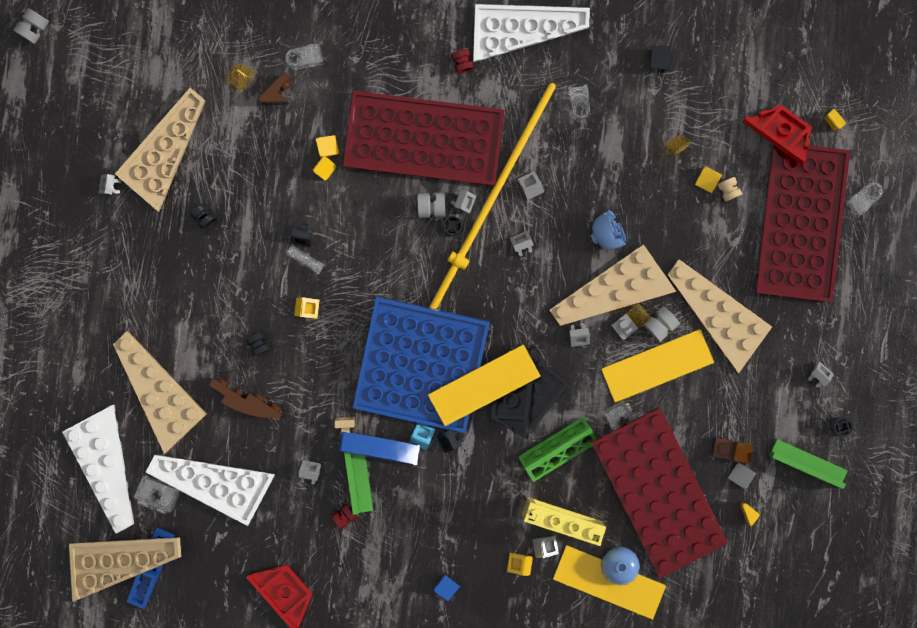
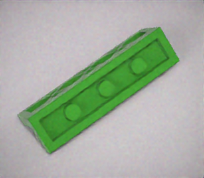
(556, 447)
(808, 463)
(358, 483)

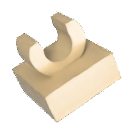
(345, 423)

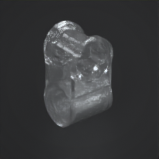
(306, 57)
(579, 98)
(863, 200)

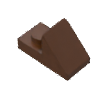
(272, 94)
(732, 450)

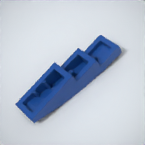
(379, 448)
(145, 582)

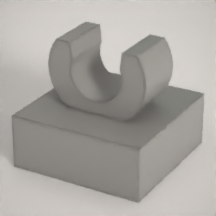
(106, 185)
(465, 201)
(521, 242)
(624, 327)
(580, 336)
(822, 373)
(309, 470)

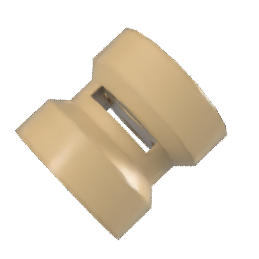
(729, 189)

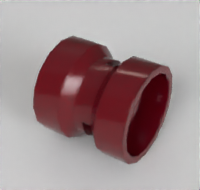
(462, 61)
(343, 516)

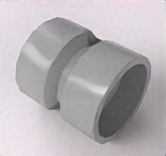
(31, 32)
(431, 205)
(661, 323)

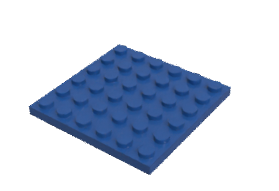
(412, 355)

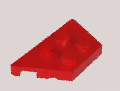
(782, 130)
(283, 592)

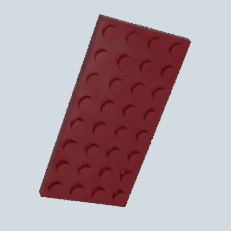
(423, 138)
(803, 224)
(659, 492)

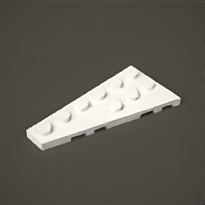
(513, 27)
(100, 456)
(224, 488)

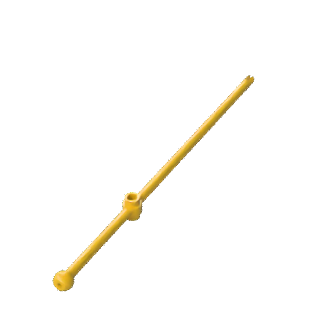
(458, 259)

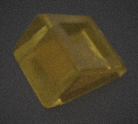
(240, 76)
(678, 144)
(638, 315)

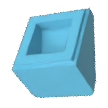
(422, 435)

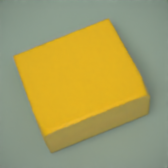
(834, 120)
(327, 146)
(324, 168)
(708, 179)
(306, 307)
(749, 513)
(519, 564)

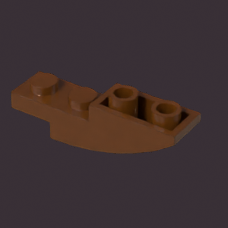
(252, 405)

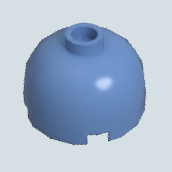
(608, 232)
(620, 565)

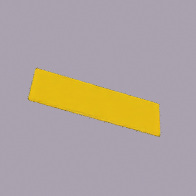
(657, 365)
(484, 385)
(585, 574)

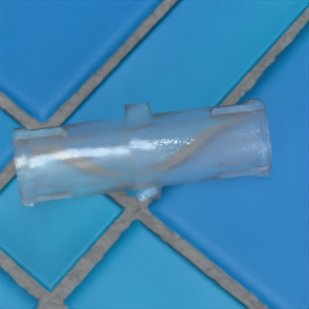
(305, 259)

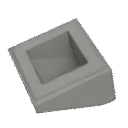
(531, 185)
(741, 475)
(545, 546)

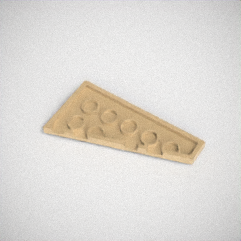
(156, 159)
(623, 284)
(726, 320)
(164, 401)
(111, 562)

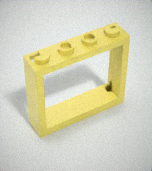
(563, 521)

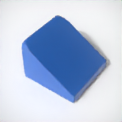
(446, 587)

